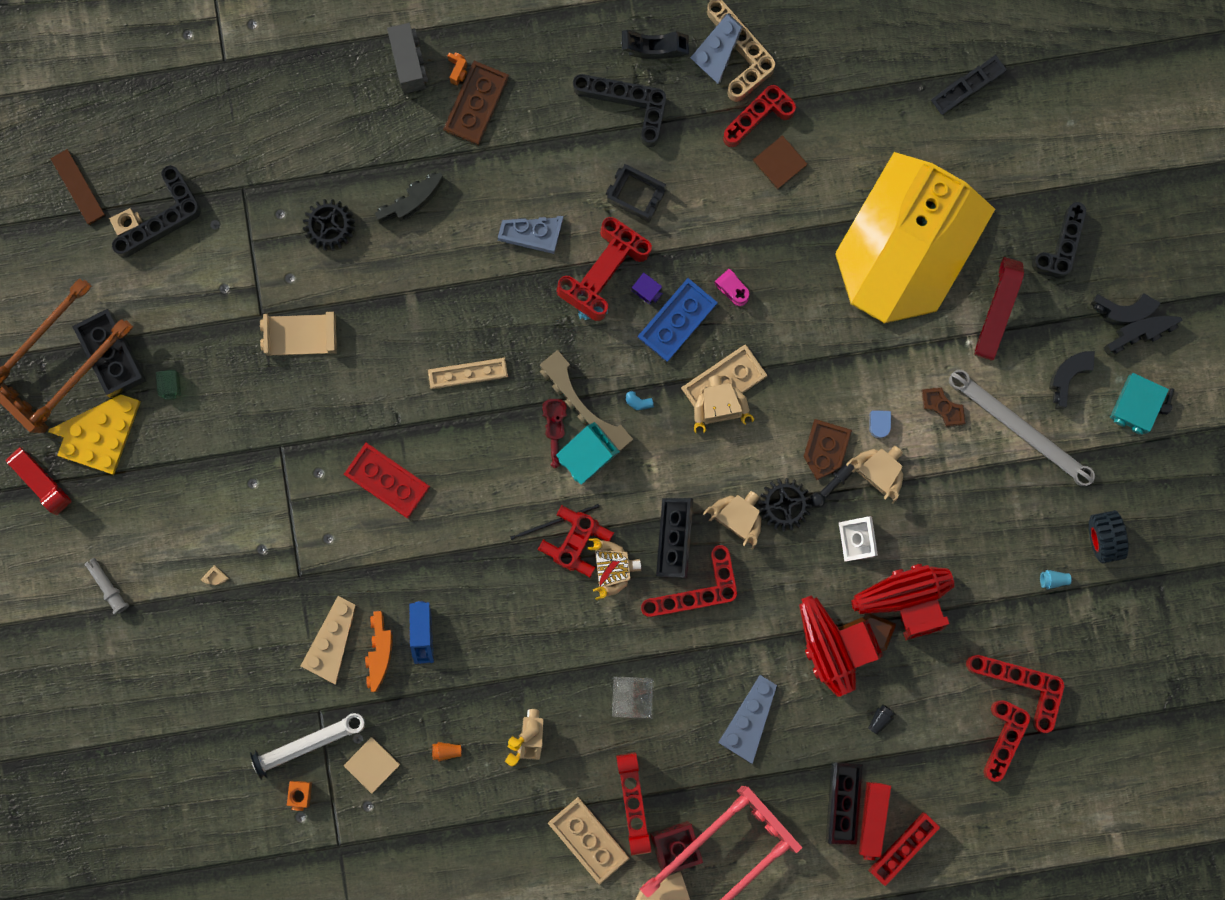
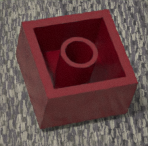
(672, 842)

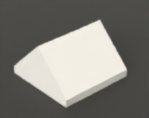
(858, 539)

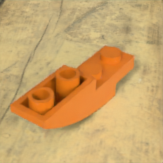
(380, 659)

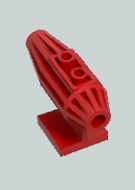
(913, 595)
(835, 651)

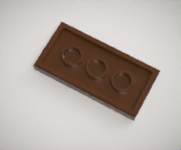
(476, 102)

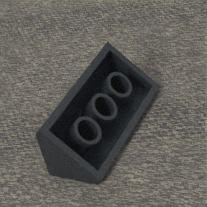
(674, 538)
(844, 803)

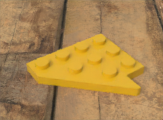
(99, 434)

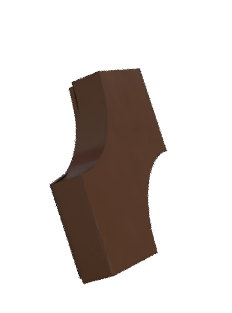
(950, 412)

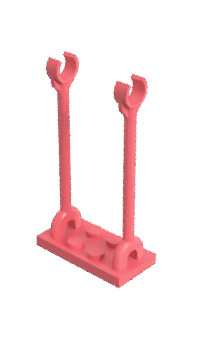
(762, 814)

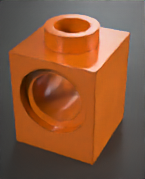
(306, 788)

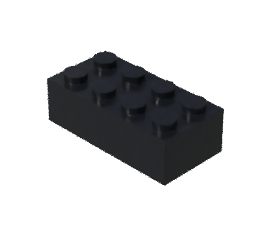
(117, 367)

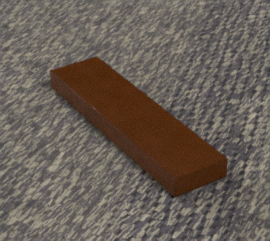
(78, 187)

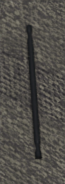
(550, 523)

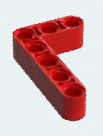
(698, 594)
(1024, 681)

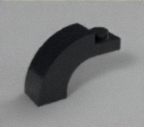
(1125, 315)
(1078, 363)

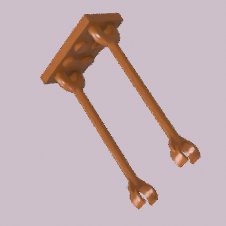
(9, 397)

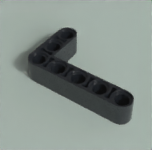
(627, 99)
(162, 218)

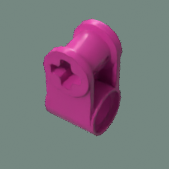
(730, 285)

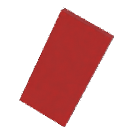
(387, 480)

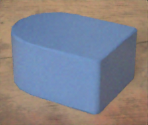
(880, 423)

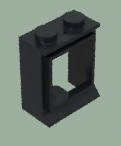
(621, 177)

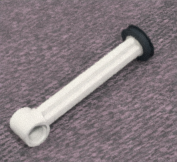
(305, 745)

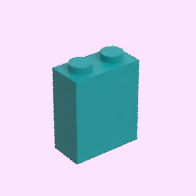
(1139, 404)
(587, 453)

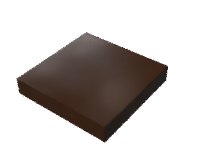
(780, 162)

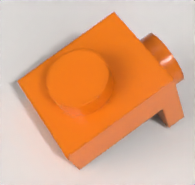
(459, 71)

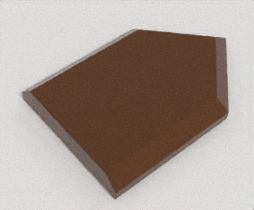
(826, 448)
(882, 629)

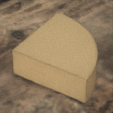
(215, 576)

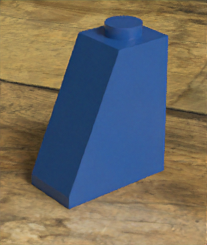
(421, 632)

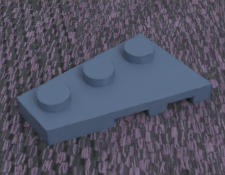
(534, 234)

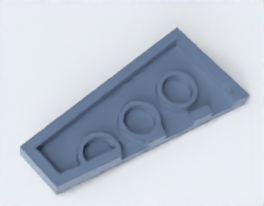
(748, 723)

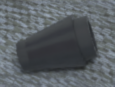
(881, 719)

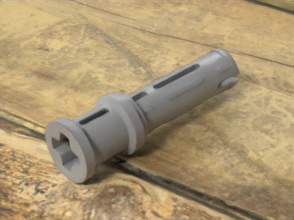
(110, 593)

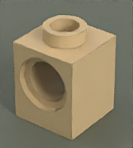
(119, 219)

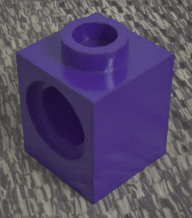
(647, 289)

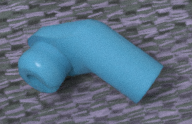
(636, 403)

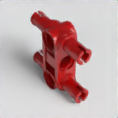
(575, 541)

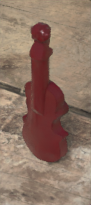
(554, 411)

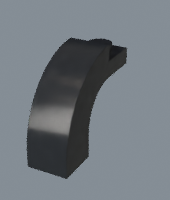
(655, 46)

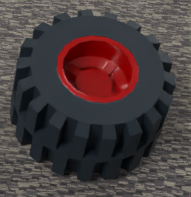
(1108, 536)

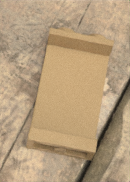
(299, 334)

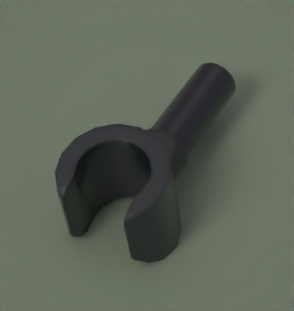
(1167, 407)

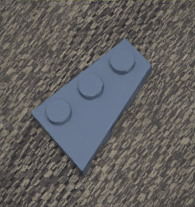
(716, 49)

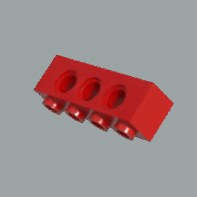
(904, 849)

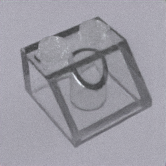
(632, 697)

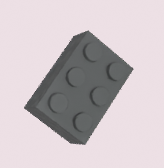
(407, 57)

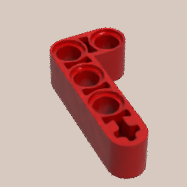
(755, 118)
(51, 495)
(1002, 742)

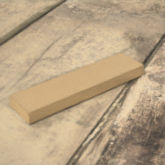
(467, 373)

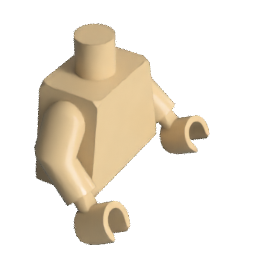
(881, 470)
(738, 516)

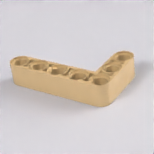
(743, 48)

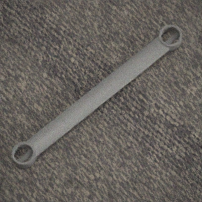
(1021, 428)

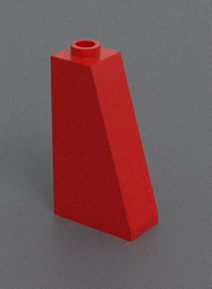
(874, 819)

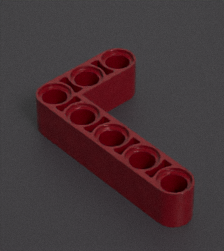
(1010, 279)

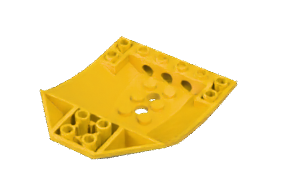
(894, 263)

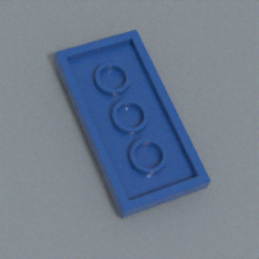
(677, 320)

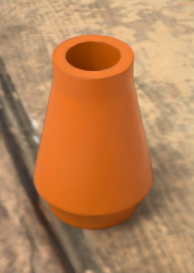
(445, 751)

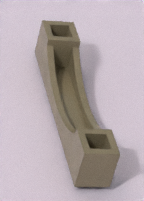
(556, 370)

